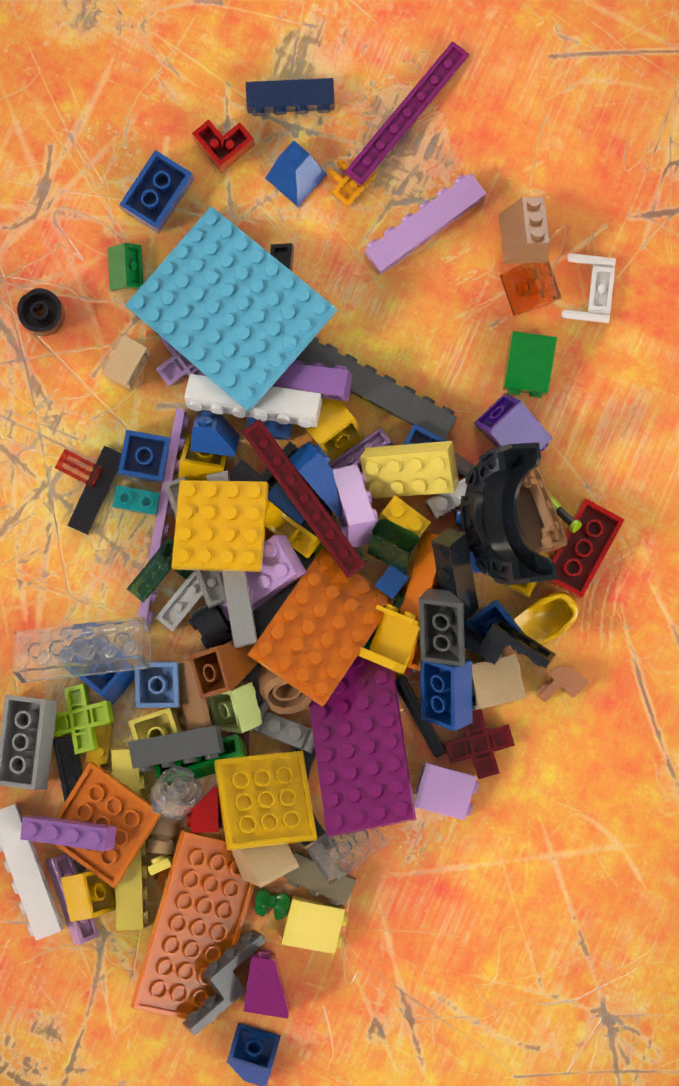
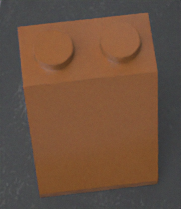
(221, 668)

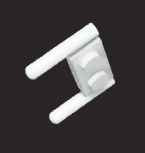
(600, 288)

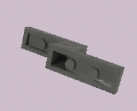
(223, 981)

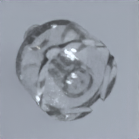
(175, 793)

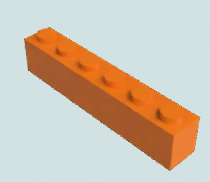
(423, 577)

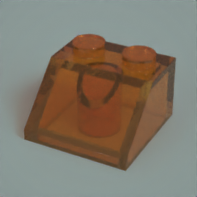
(530, 287)

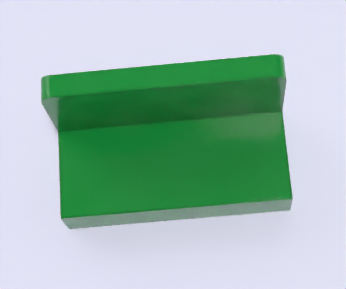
(125, 266)

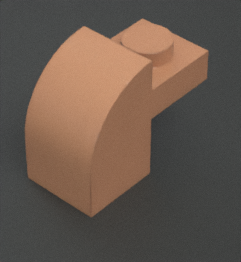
(565, 677)

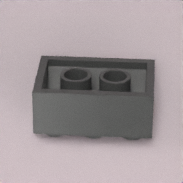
(441, 628)

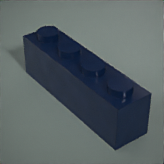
(290, 96)

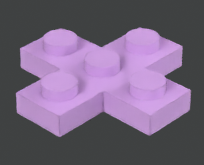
(176, 367)

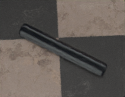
(415, 709)

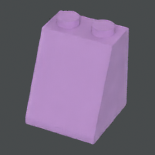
(445, 791)

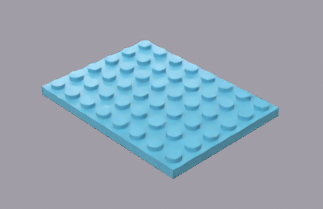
(231, 308)

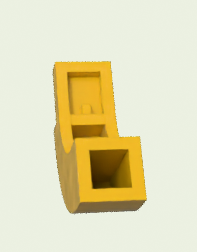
(299, 537)

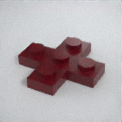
(480, 745)

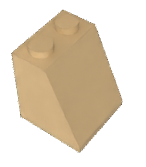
(496, 683)
(264, 863)

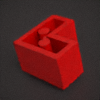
(223, 149)

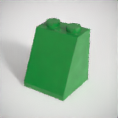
(529, 364)

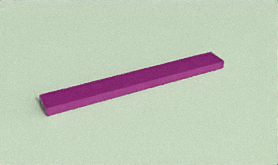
(406, 114)

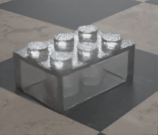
(343, 853)

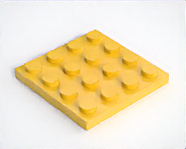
(220, 525)
(265, 800)

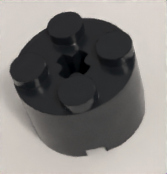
(34, 301)
(212, 626)

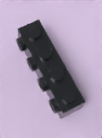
(455, 568)

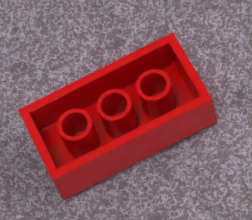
(585, 548)

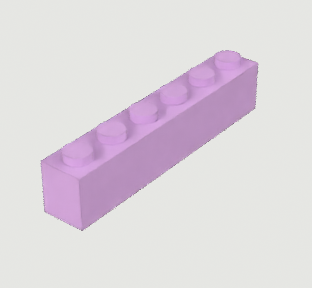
(425, 223)

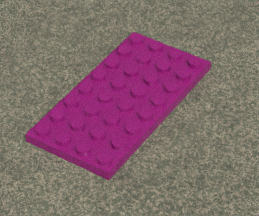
(362, 752)

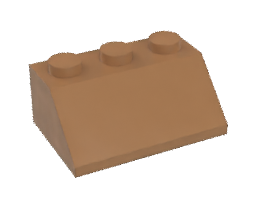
(525, 231)
(194, 709)

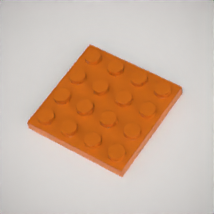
(107, 801)

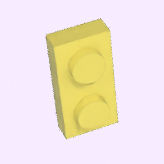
(160, 863)

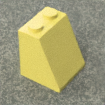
(314, 925)

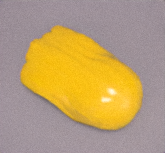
(548, 617)

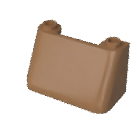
(538, 515)

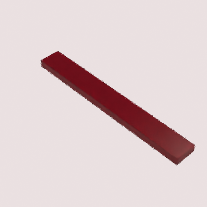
(303, 498)

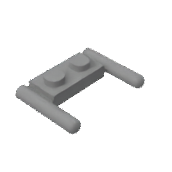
(284, 730)

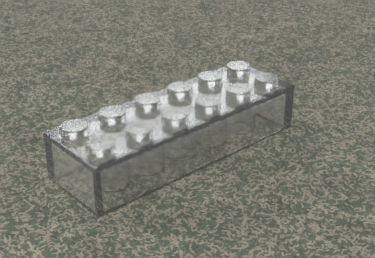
(82, 649)

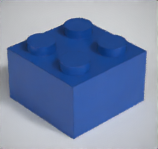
(144, 456)

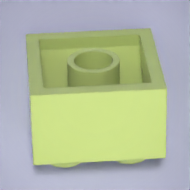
(236, 709)

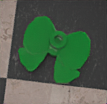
(279, 902)

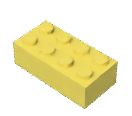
(410, 469)

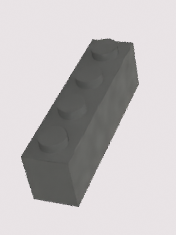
(176, 746)

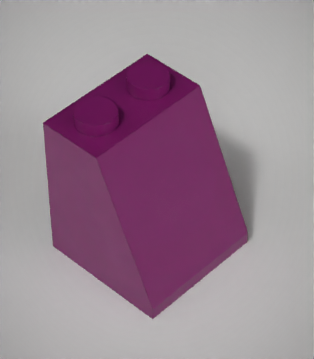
(265, 986)

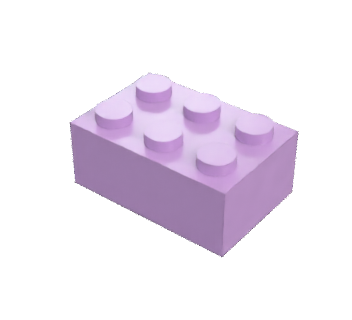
(357, 515)

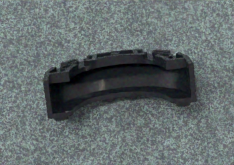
(491, 516)

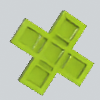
(82, 718)

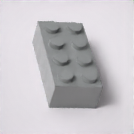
(26, 741)

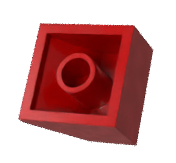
(206, 814)

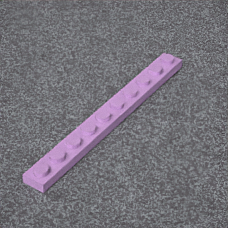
(164, 508)

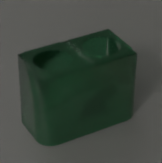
(393, 544)

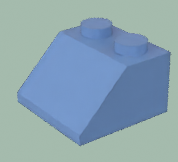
(158, 685)

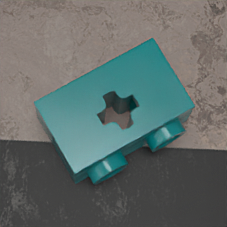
(136, 500)

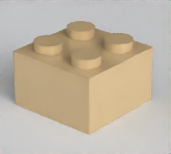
(125, 362)

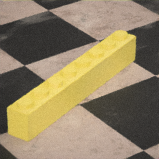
(130, 893)

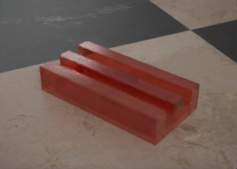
(94, 476)

